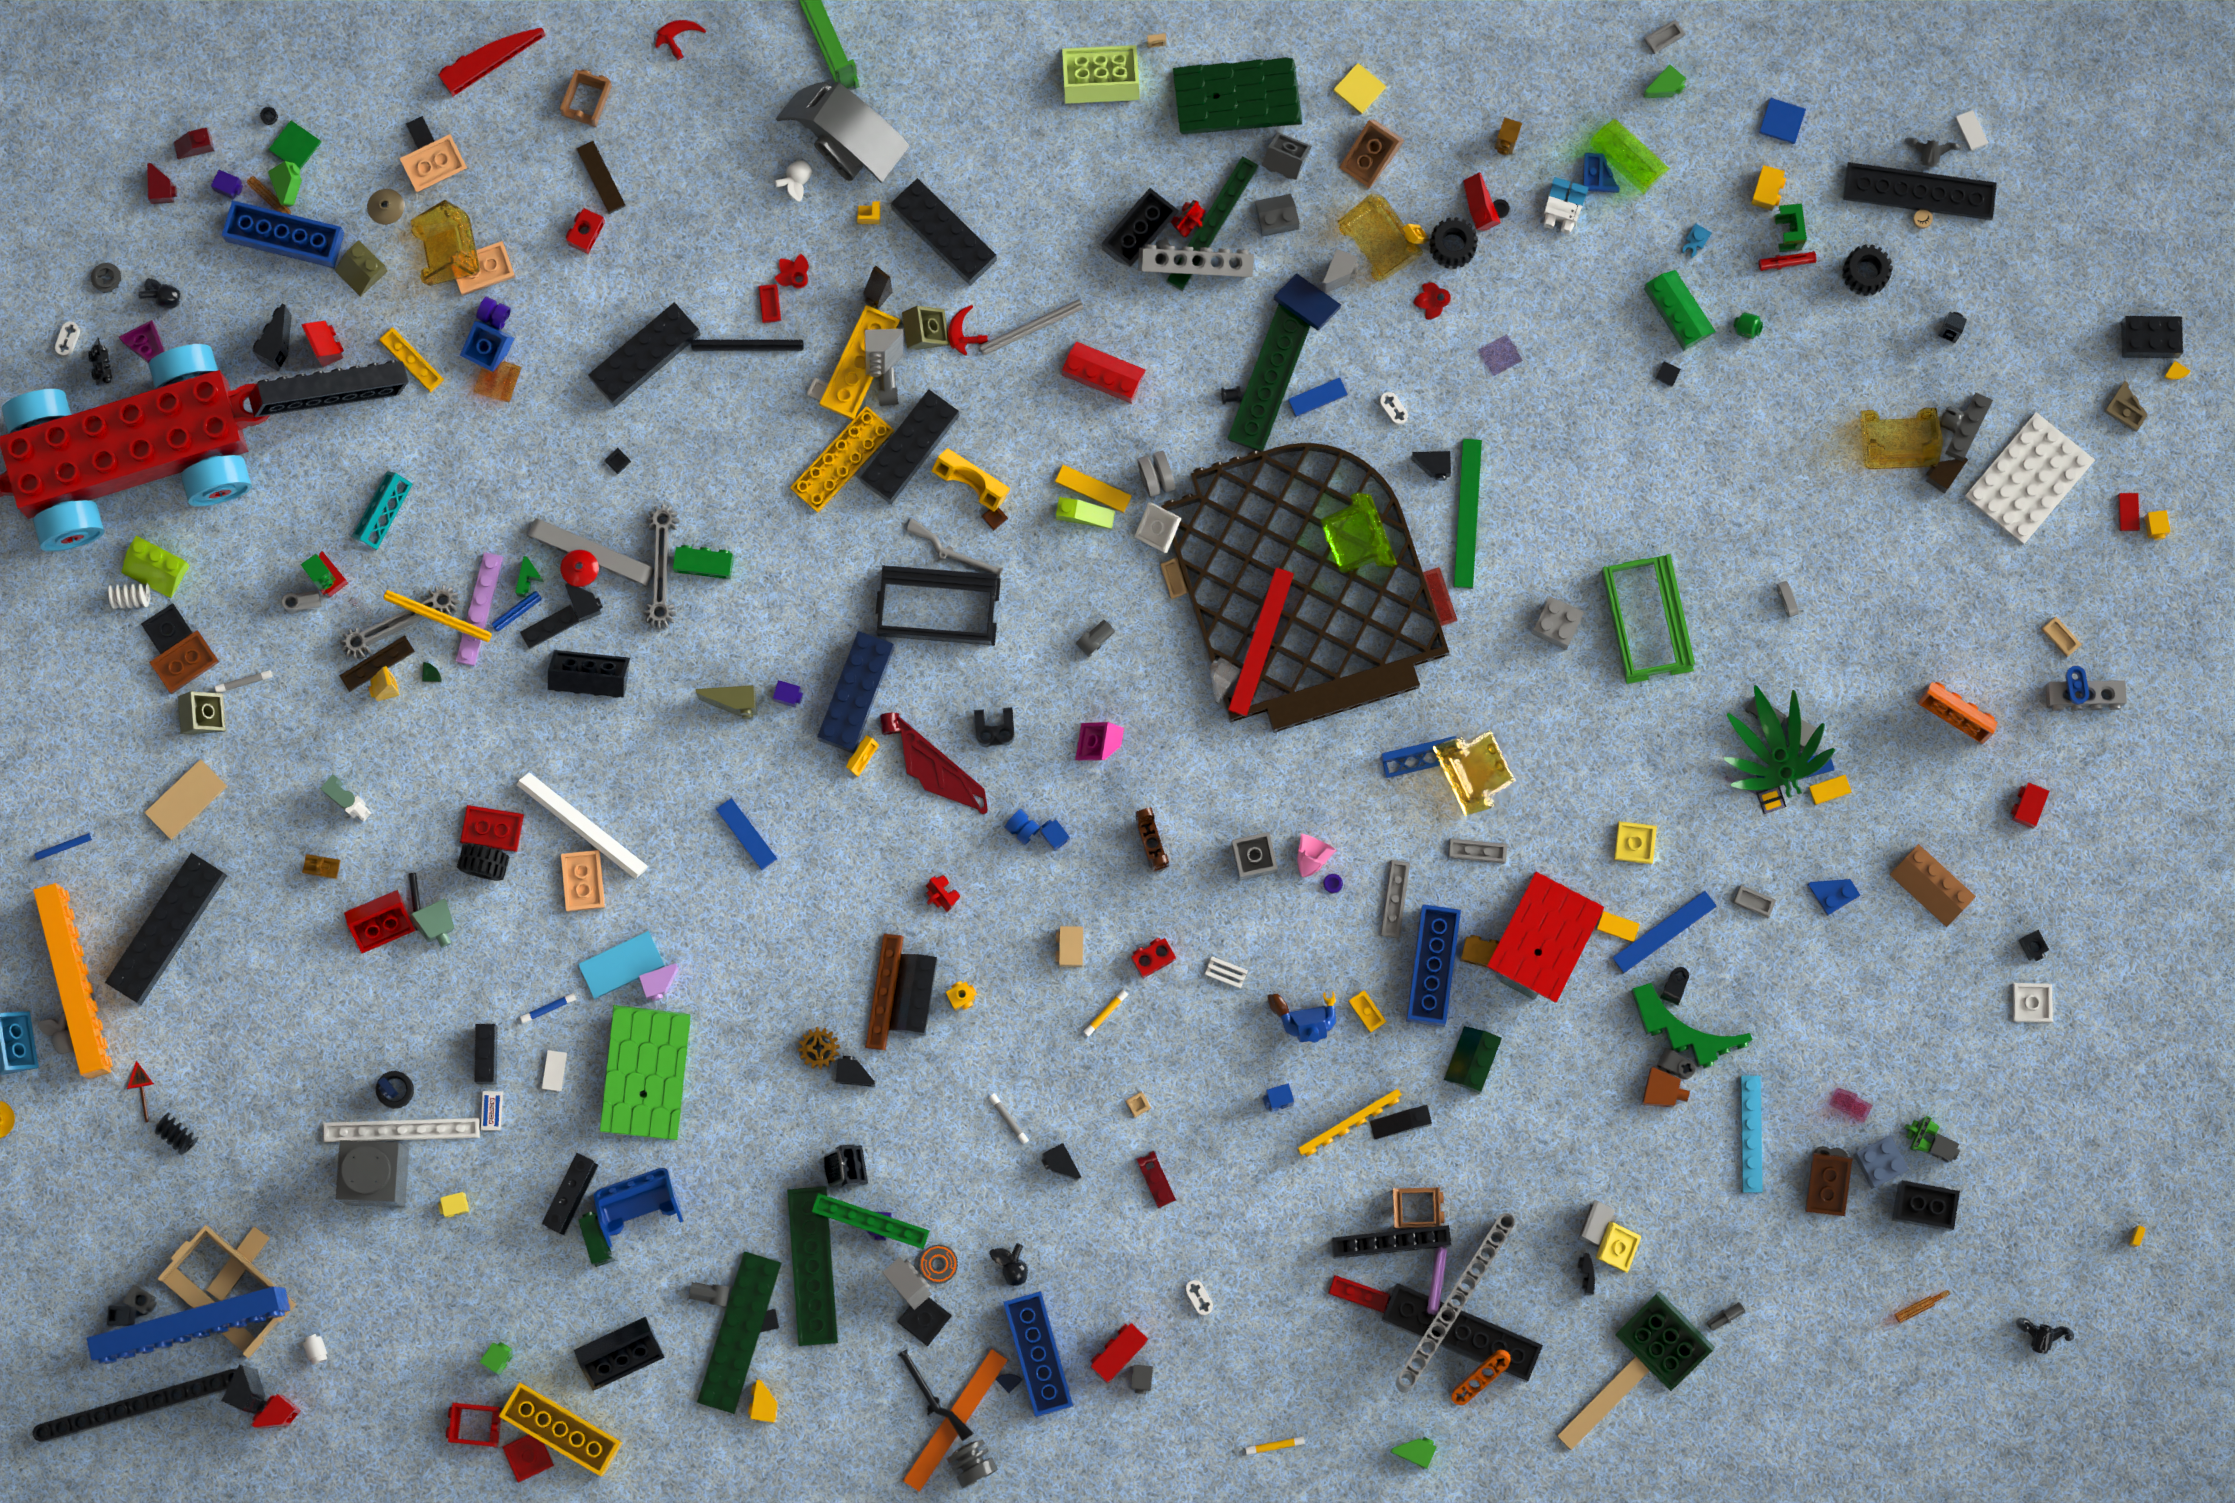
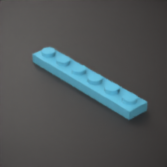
(1751, 1134)

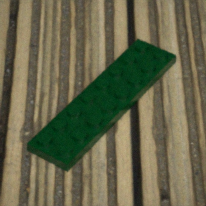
(1269, 380)
(812, 1269)
(739, 1332)

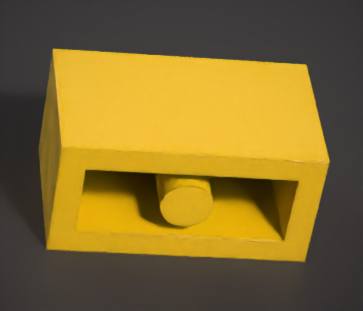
(1768, 187)

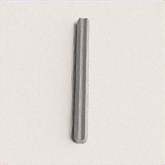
(1031, 327)

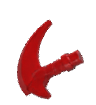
(670, 30)
(956, 335)

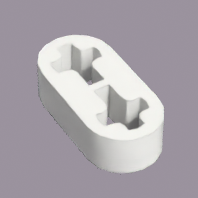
(71, 341)
(1397, 406)
(1203, 1294)

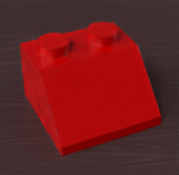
(323, 342)

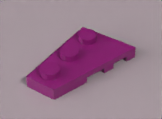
(144, 341)

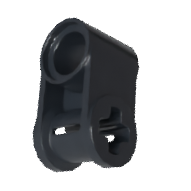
(1673, 988)

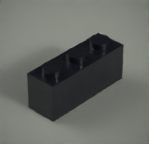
(486, 1053)

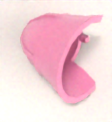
(1309, 848)

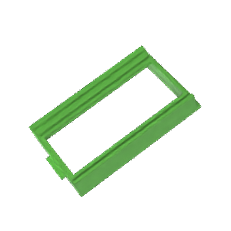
(840, 68)
(1673, 613)

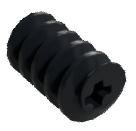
(175, 1135)

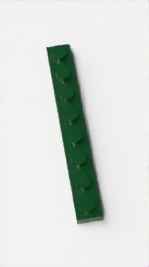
(1217, 216)

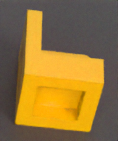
(869, 214)

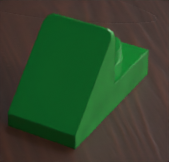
(527, 573)

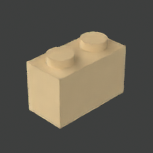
(1070, 946)

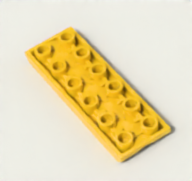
(842, 459)

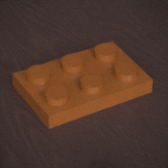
(184, 662)

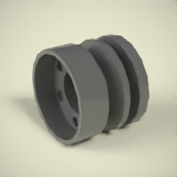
(972, 1463)

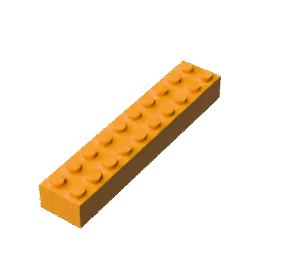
(72, 981)

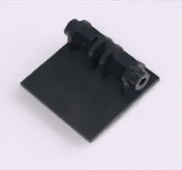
(99, 356)

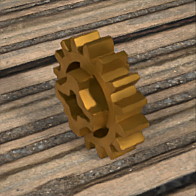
(827, 1048)

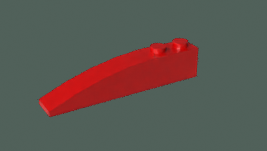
(486, 59)

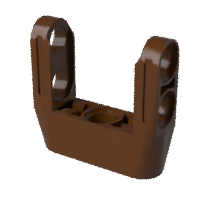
(1143, 817)

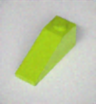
(1084, 513)

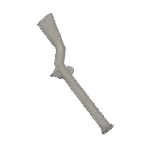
(919, 530)

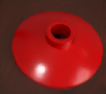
(583, 576)

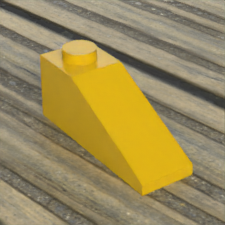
(383, 685)

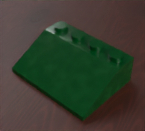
(1665, 1341)

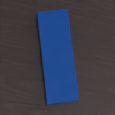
(1317, 397)

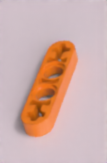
(1479, 1376)

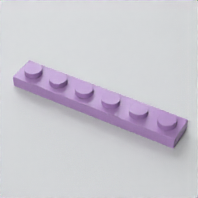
(480, 607)

